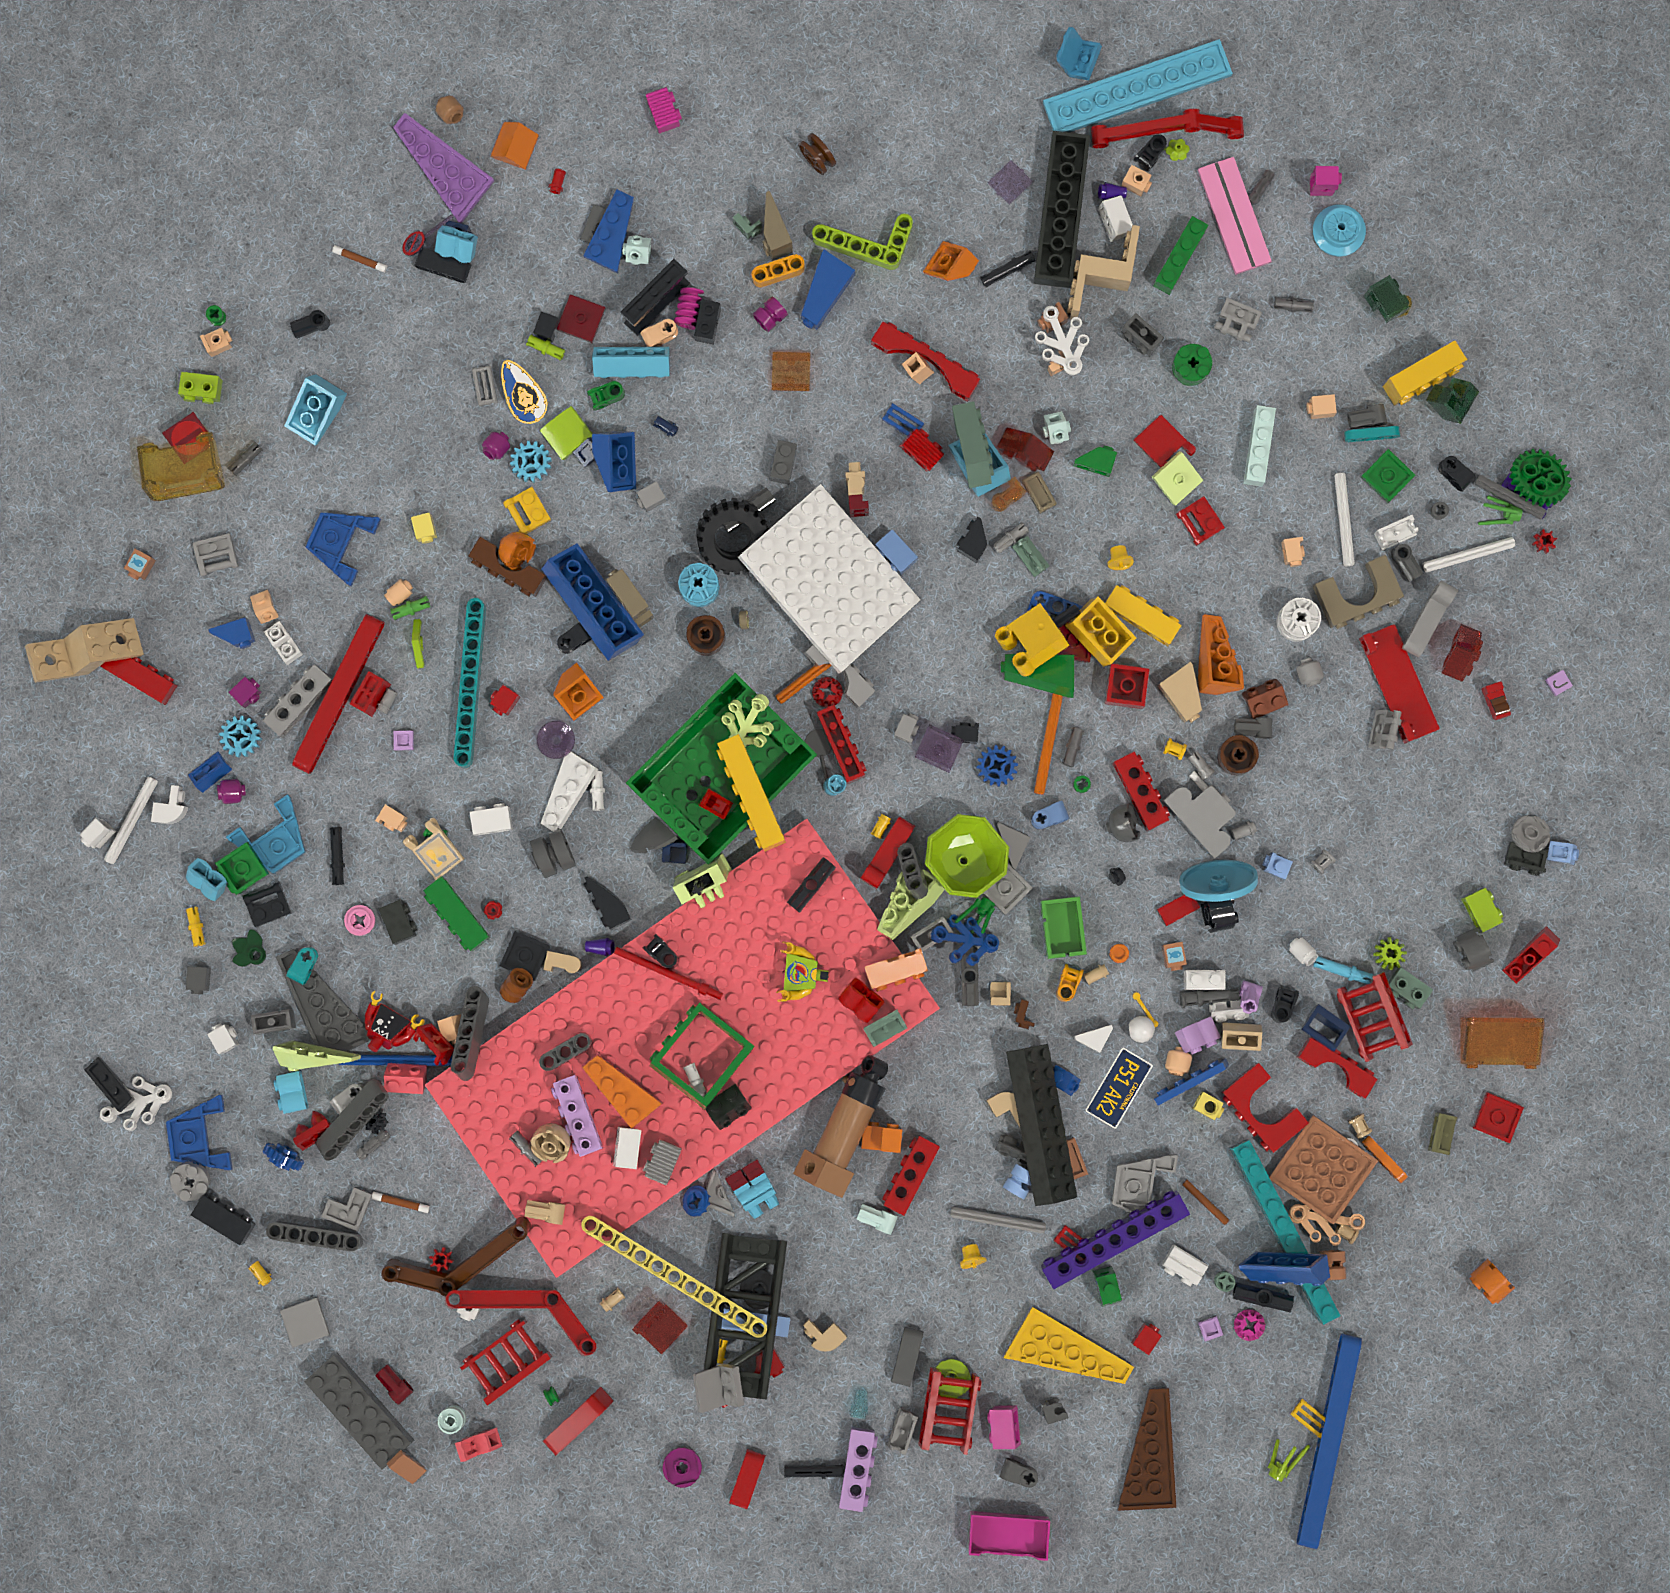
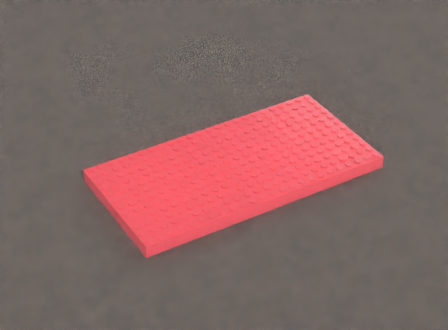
(632, 1010)

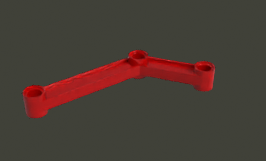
(1190, 122)
(527, 1300)

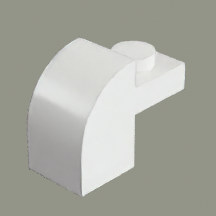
(171, 812)

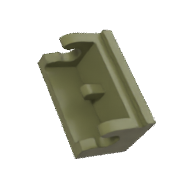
(1442, 1133)

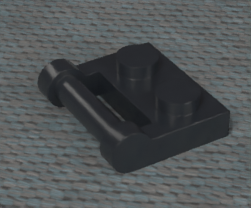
(270, 910)

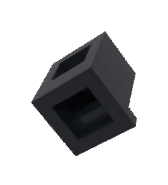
(966, 732)

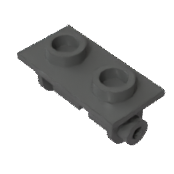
(1007, 1147)

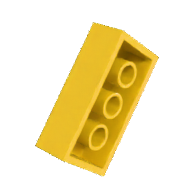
(1424, 373)

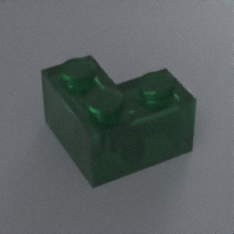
(1387, 298)
(1454, 400)

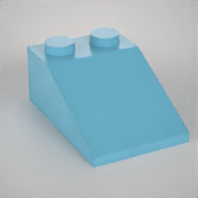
(315, 408)
(1000, 468)

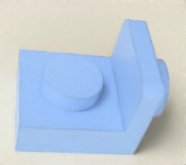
(1563, 852)
(1277, 865)

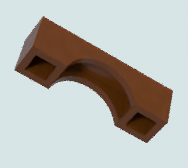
(486, 555)

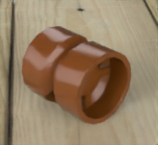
(516, 985)

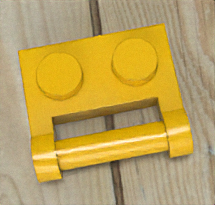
(533, 508)

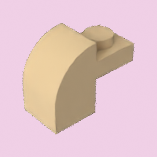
(1002, 1103)
(826, 1340)

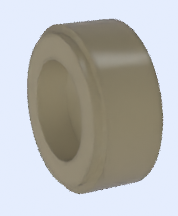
(744, 619)

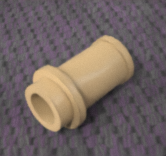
(1096, 974)
(613, 1299)

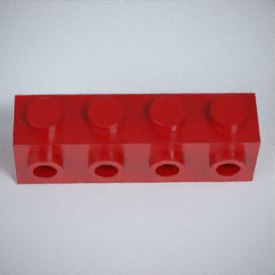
(840, 743)

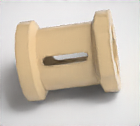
(1360, 1125)
(1347, 1233)

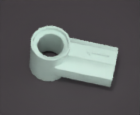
(879, 1219)

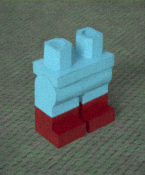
(753, 1194)

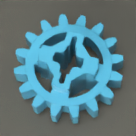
(534, 455)
(240, 729)

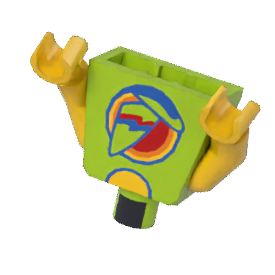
(800, 973)

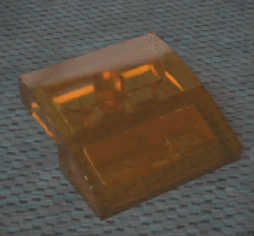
(791, 371)

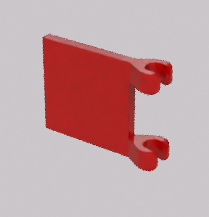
(1162, 441)

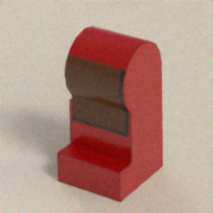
(1496, 700)

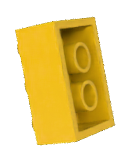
(1101, 631)

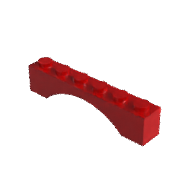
(891, 341)

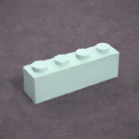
(1259, 446)

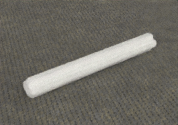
(1344, 519)
(1469, 554)
(130, 820)

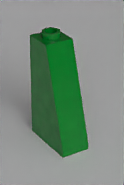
(1052, 676)

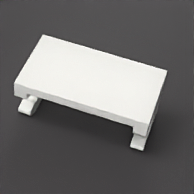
(1115, 218)
(1396, 532)
(627, 1148)

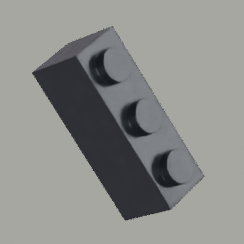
(223, 1218)

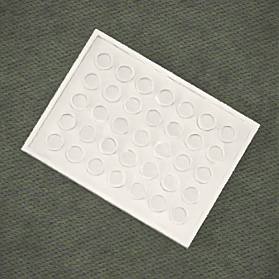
(829, 578)

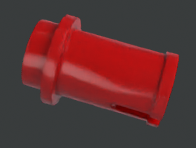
(557, 181)

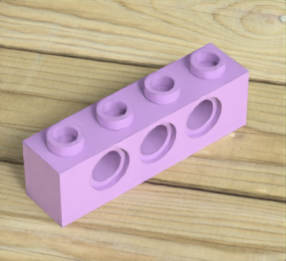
(857, 1501)

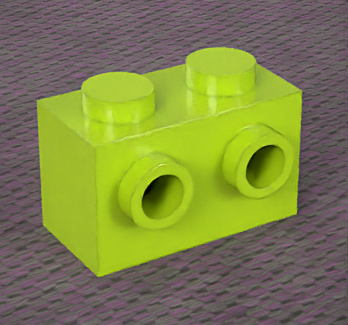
(200, 387)

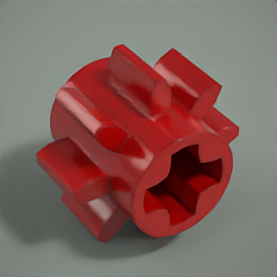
(1539, 541)
(441, 1264)

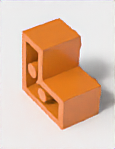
(882, 1138)

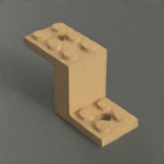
(1103, 272)
(84, 650)

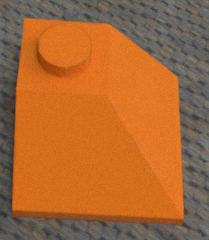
(951, 262)
(576, 692)

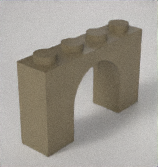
(629, 597)
(1339, 611)

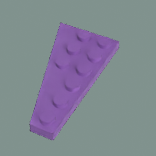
(450, 173)

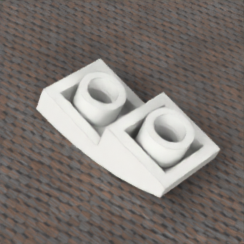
(283, 643)

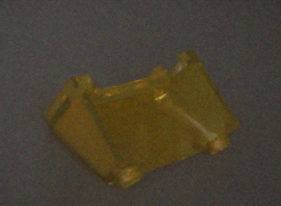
(180, 469)

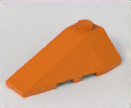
(1217, 663)

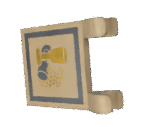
(436, 852)

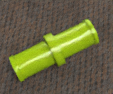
(545, 347)

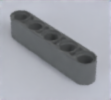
(472, 1041)
(352, 1119)
(305, 1236)

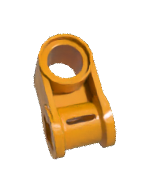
(1069, 981)

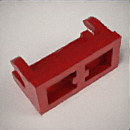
(370, 693)
(435, 1042)

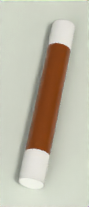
(359, 258)
(400, 1202)

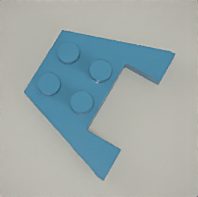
(280, 844)

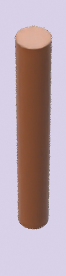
(1206, 1202)

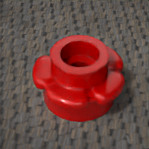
(488, 910)

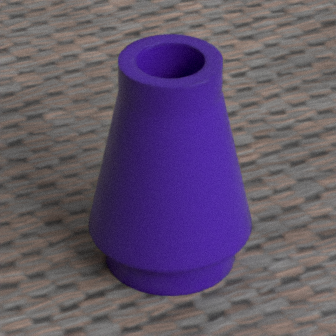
(1108, 191)
(600, 946)

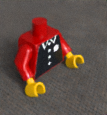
(387, 1027)

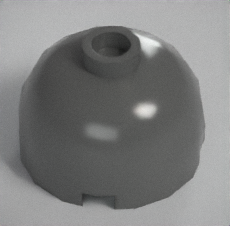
(1123, 823)

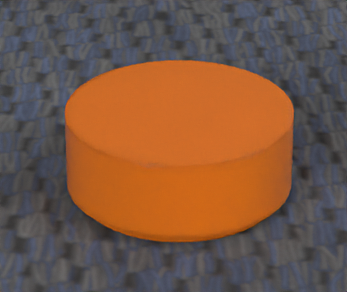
(1119, 953)

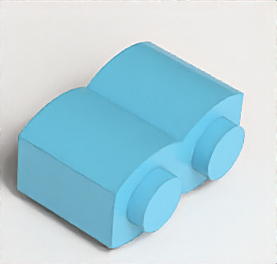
(456, 244)
(207, 880)
(291, 1092)

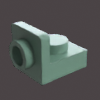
(743, 225)

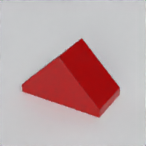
(715, 804)

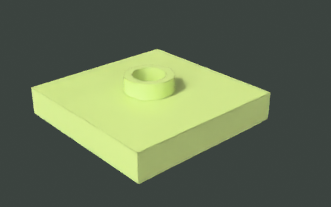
(1177, 478)

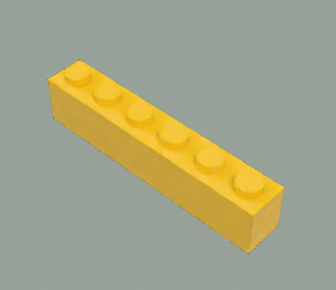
(751, 793)

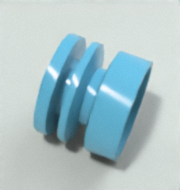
(697, 595)

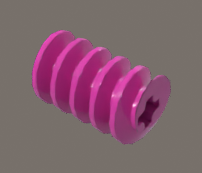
(687, 307)

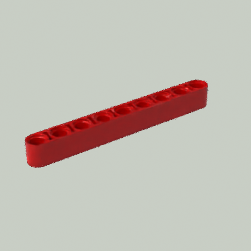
(338, 694)

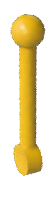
(1136, 996)

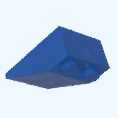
(615, 459)

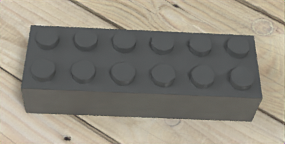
(359, 1410)

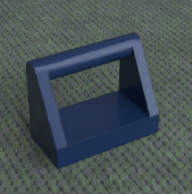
(1328, 1020)

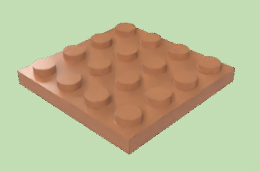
(1323, 1170)

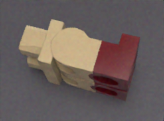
(855, 481)

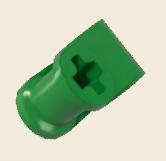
(605, 396)

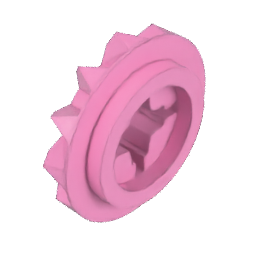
(350, 919)

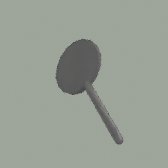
(820, 745)

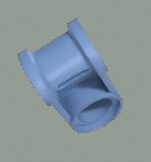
(1053, 815)

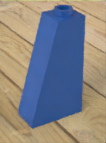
(826, 288)

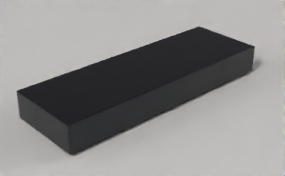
(109, 1084)

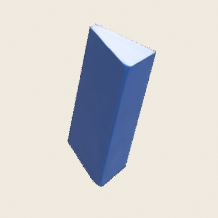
(209, 772)

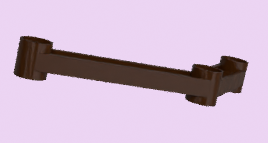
(465, 1271)

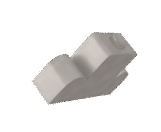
(1204, 816)

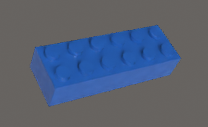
(592, 601)

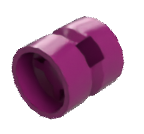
(772, 312)

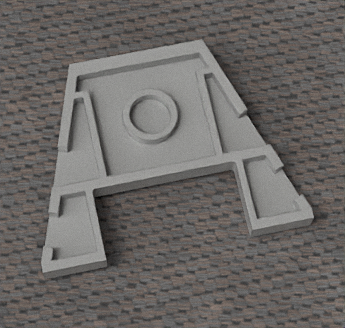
(1135, 1182)

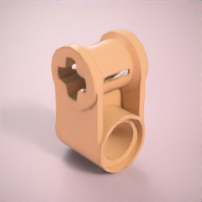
(658, 335)

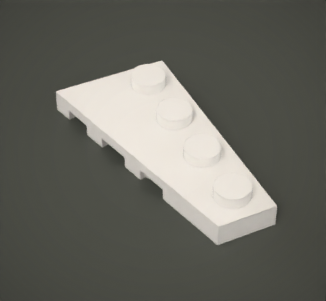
(568, 789)

